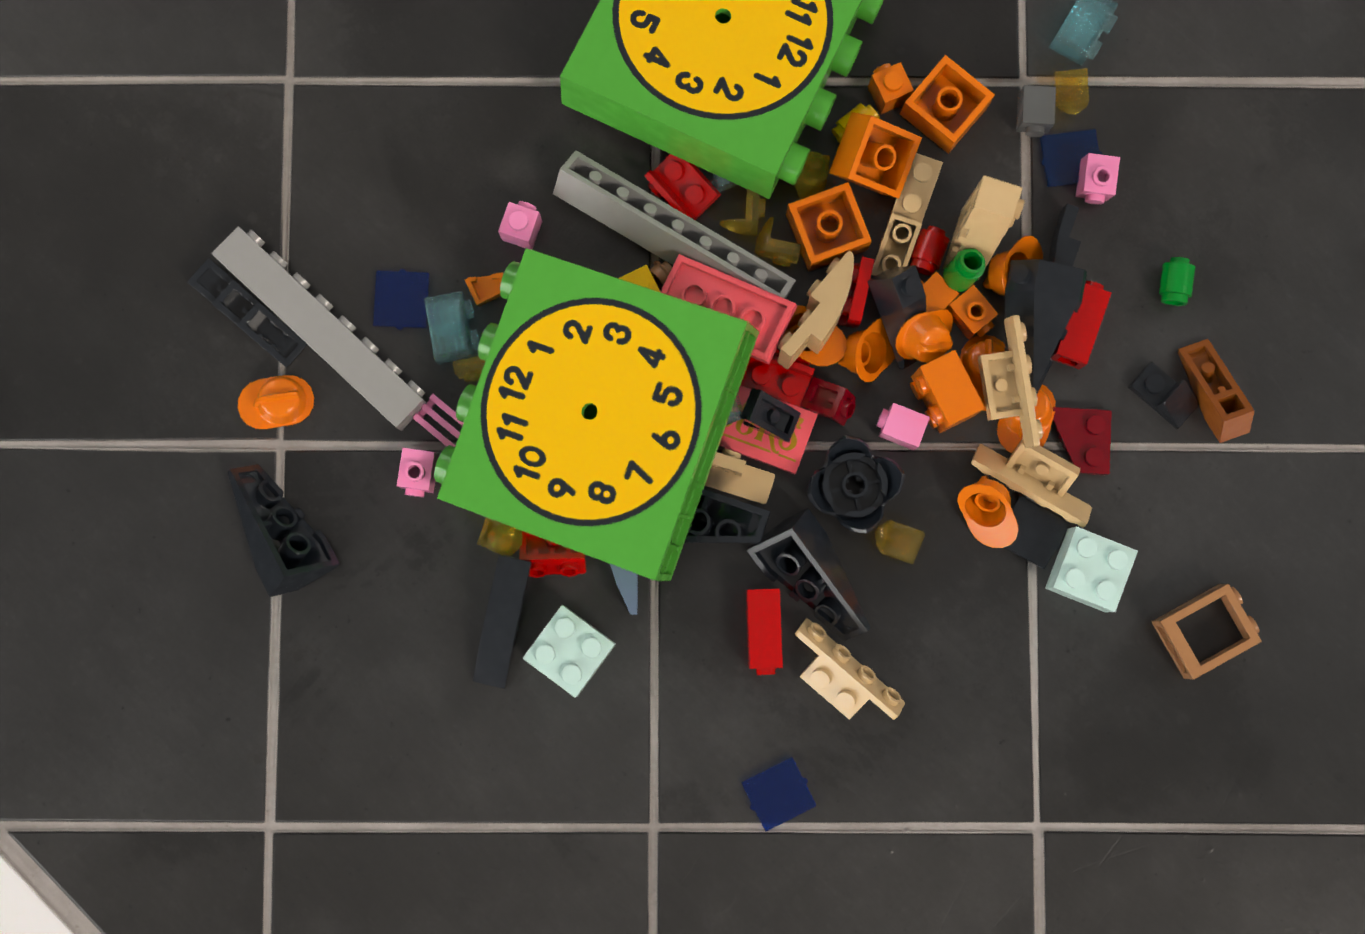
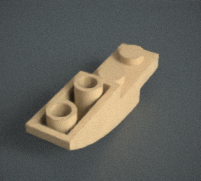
(907, 215)
(822, 313)

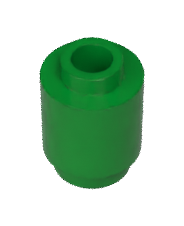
(964, 269)
(1177, 281)

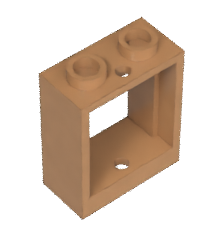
(1180, 649)

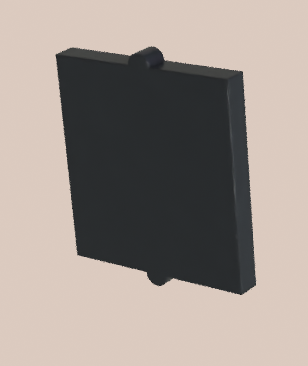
(1038, 532)

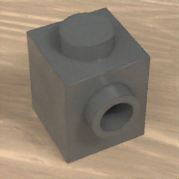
(1036, 110)

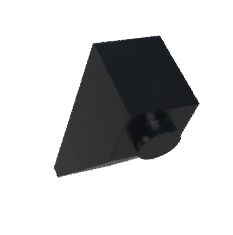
(898, 298)

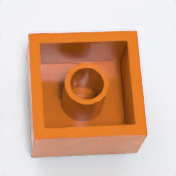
(946, 104)
(875, 154)
(828, 226)
(946, 392)

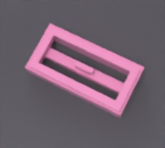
(427, 409)

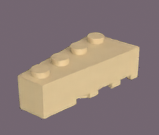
(986, 218)

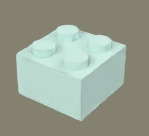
(1091, 569)
(569, 651)

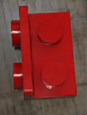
(682, 186)
(857, 295)
(778, 381)
(550, 557)

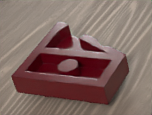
(1085, 438)

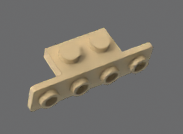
(1008, 383)
(1037, 475)
(734, 477)
(842, 678)

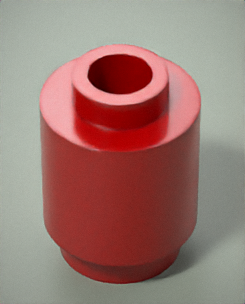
(929, 250)

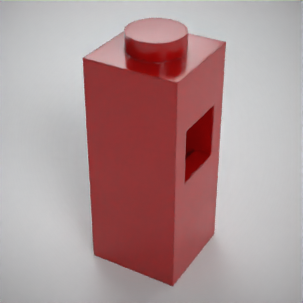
(1083, 327)
(764, 630)

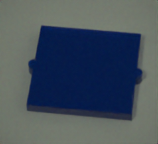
(1063, 155)
(401, 299)
(778, 794)

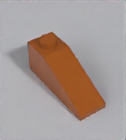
(1216, 391)

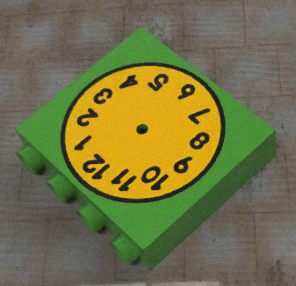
(716, 78)
(595, 413)

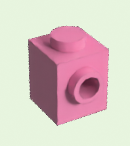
(1097, 178)
(520, 224)
(902, 426)
(417, 472)

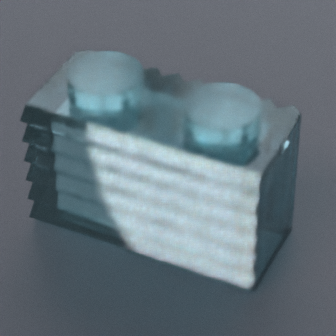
(1082, 28)
(451, 327)

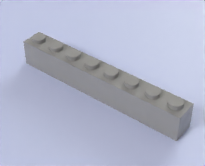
(659, 225)
(319, 328)

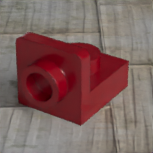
(829, 400)

